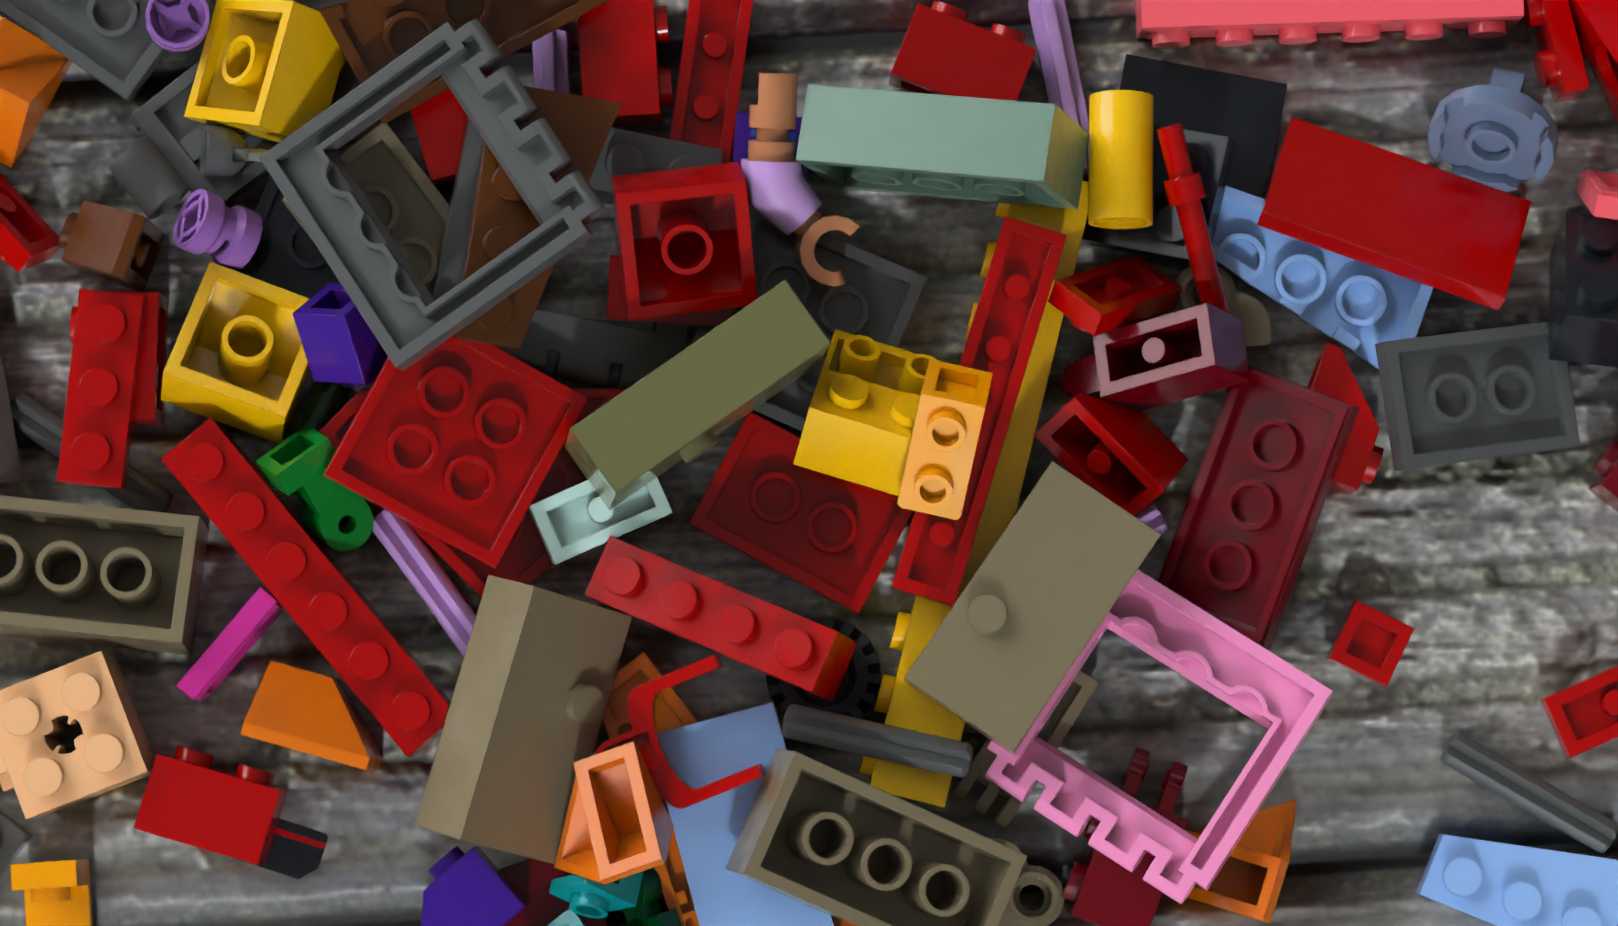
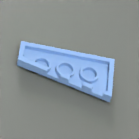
(1325, 289)
(1521, 884)

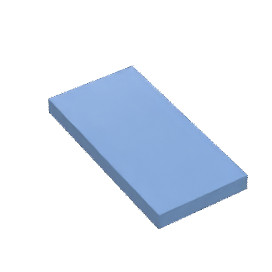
(712, 827)

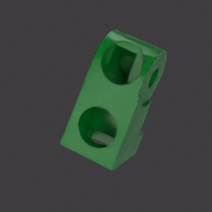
(328, 509)

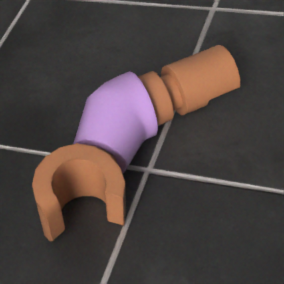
(777, 181)

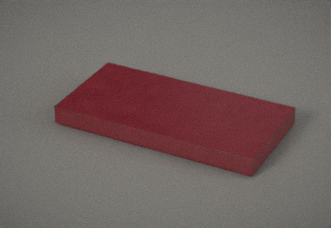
(1257, 501)

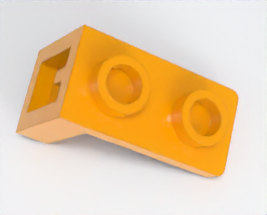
(944, 439)
(55, 892)

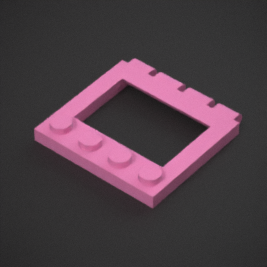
(1221, 664)

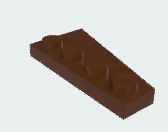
(503, 217)

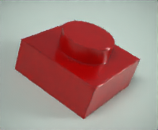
(1370, 643)

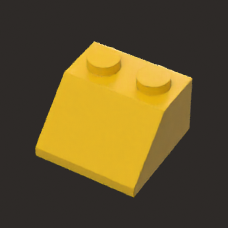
(265, 68)
(239, 354)

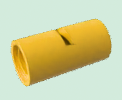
(1120, 159)

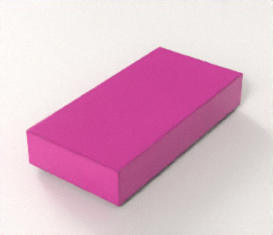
(231, 645)

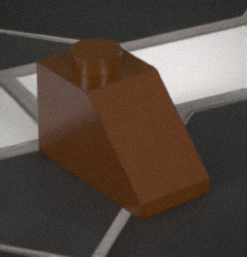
(111, 244)

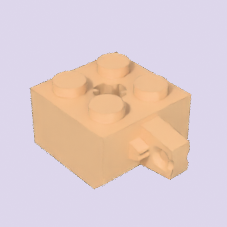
(106, 754)

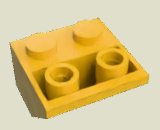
(863, 412)

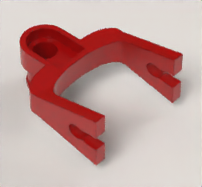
(645, 734)

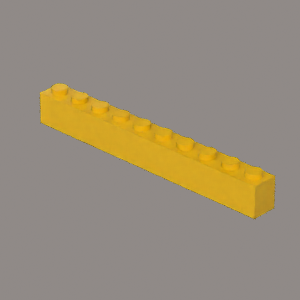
(900, 701)

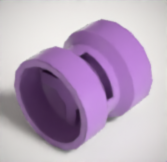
(179, 15)
(213, 228)

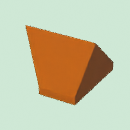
(613, 818)
(1256, 867)

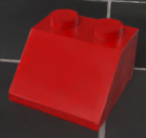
(684, 240)

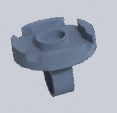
(1494, 133)

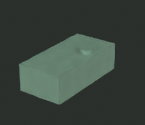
(943, 146)

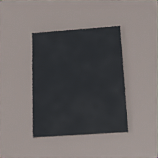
(1217, 105)

